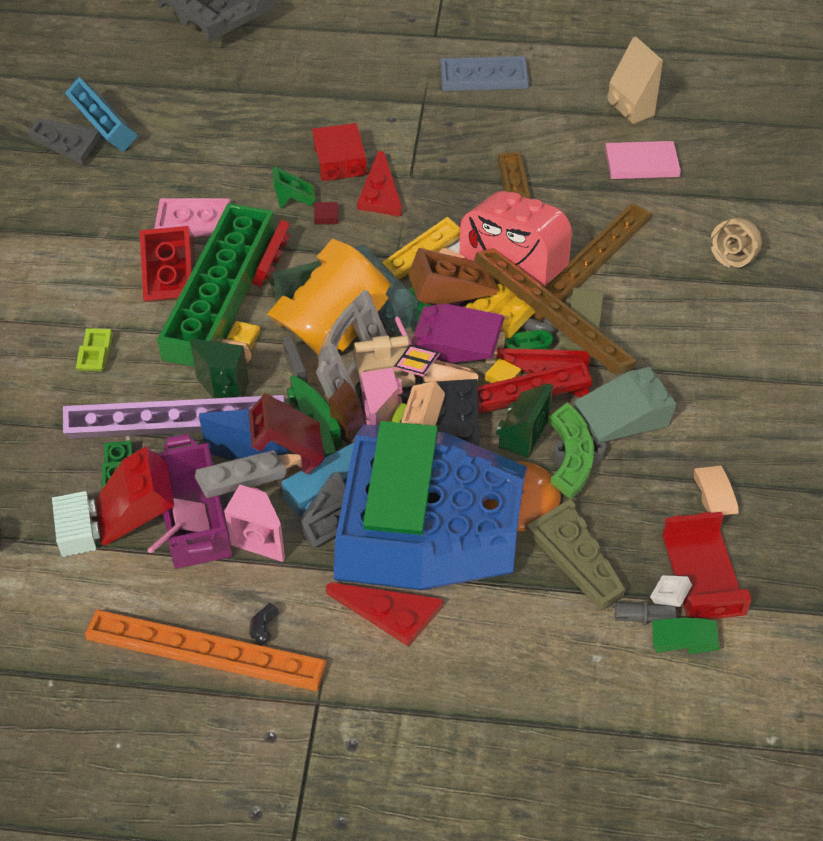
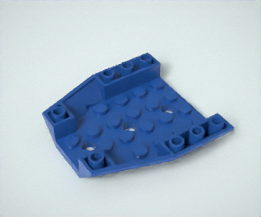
(459, 534)

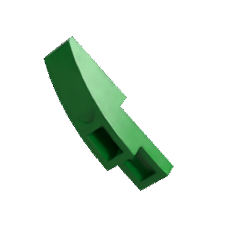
(313, 405)

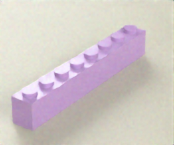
(146, 417)

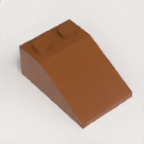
(448, 278)

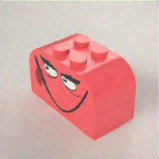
(522, 230)

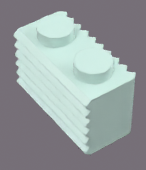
(74, 523)

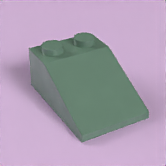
(627, 406)

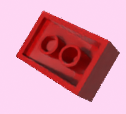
(166, 261)
(133, 495)

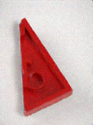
(379, 190)
(538, 360)
(394, 612)

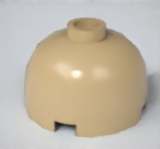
(736, 242)

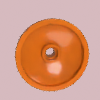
(538, 495)

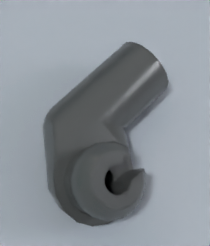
(532, 324)

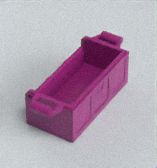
(189, 546)

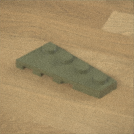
(572, 548)

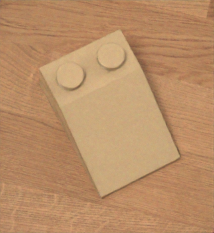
(636, 82)

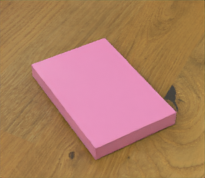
(642, 160)
(197, 213)

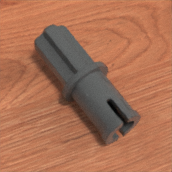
(642, 612)

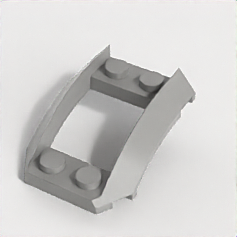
(330, 365)

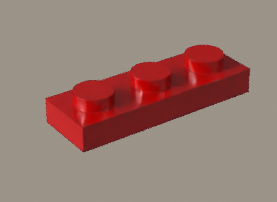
(272, 253)

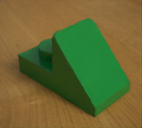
(290, 186)

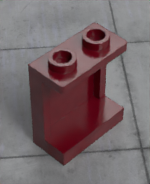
(288, 427)

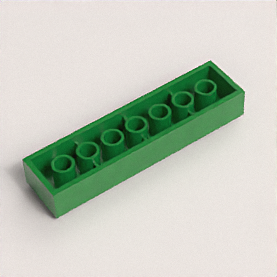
(217, 282)

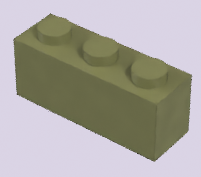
(587, 305)

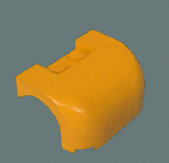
(328, 294)

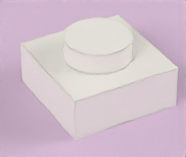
(671, 590)

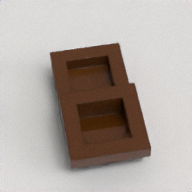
(347, 410)

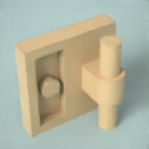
(382, 354)

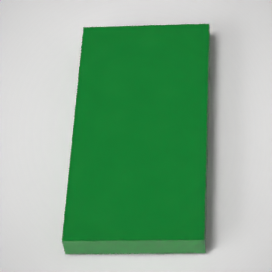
(400, 478)

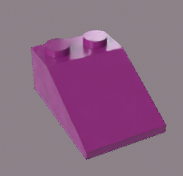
(458, 332)

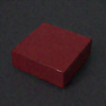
(325, 213)

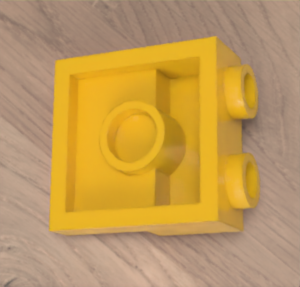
(505, 302)

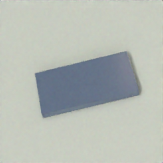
(484, 73)

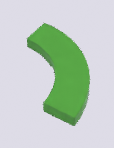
(578, 450)

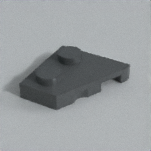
(322, 515)

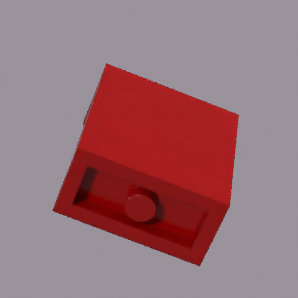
(339, 151)

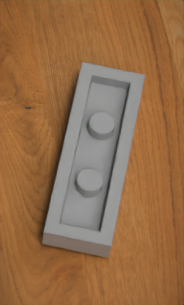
(244, 471)

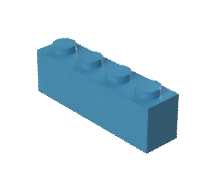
(101, 114)
(302, 488)

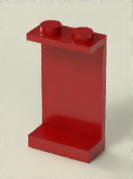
(699, 552)

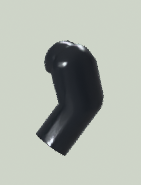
(259, 623)

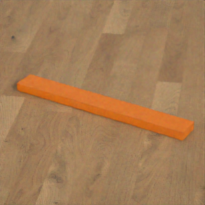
(206, 650)

